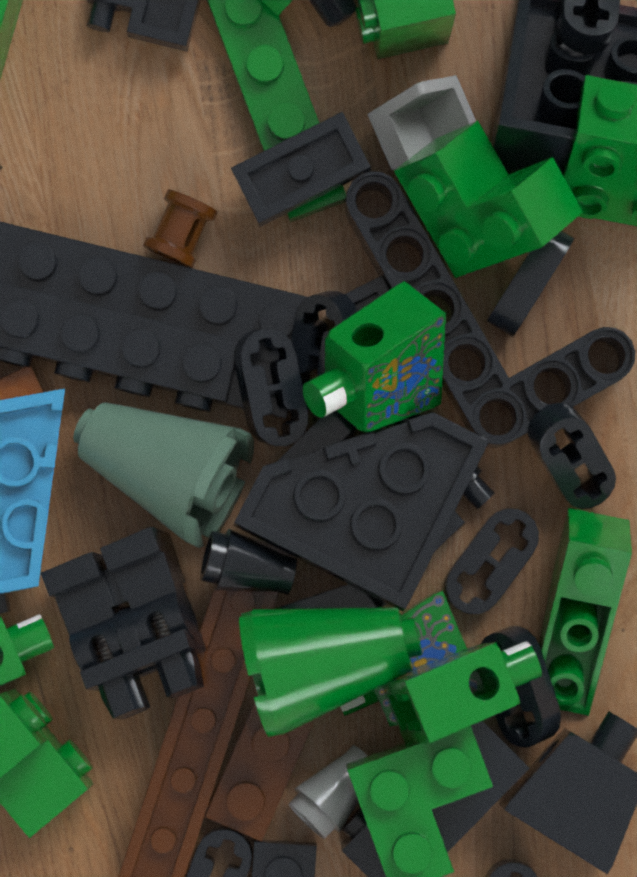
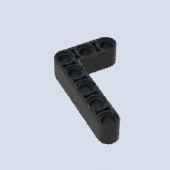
(463, 331)

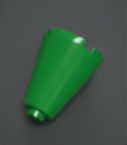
(322, 659)

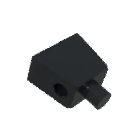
(581, 792)

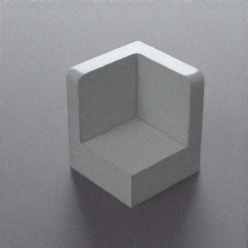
(419, 117)

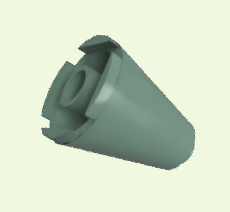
(167, 464)

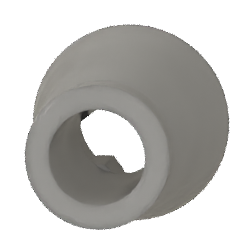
(328, 796)

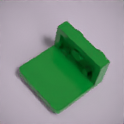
(604, 151)

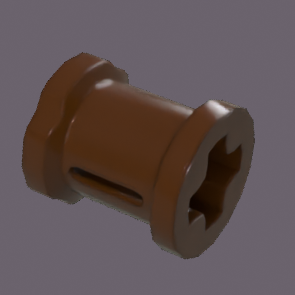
(180, 228)

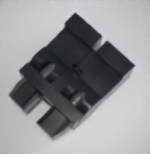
(92, 602)

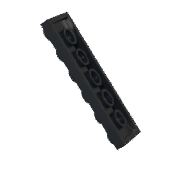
(132, 318)

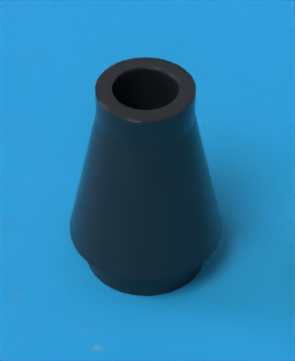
(245, 565)

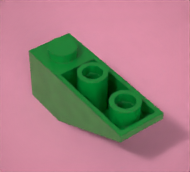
(583, 604)

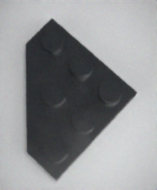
(367, 503)

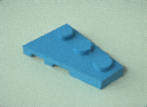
(26, 475)

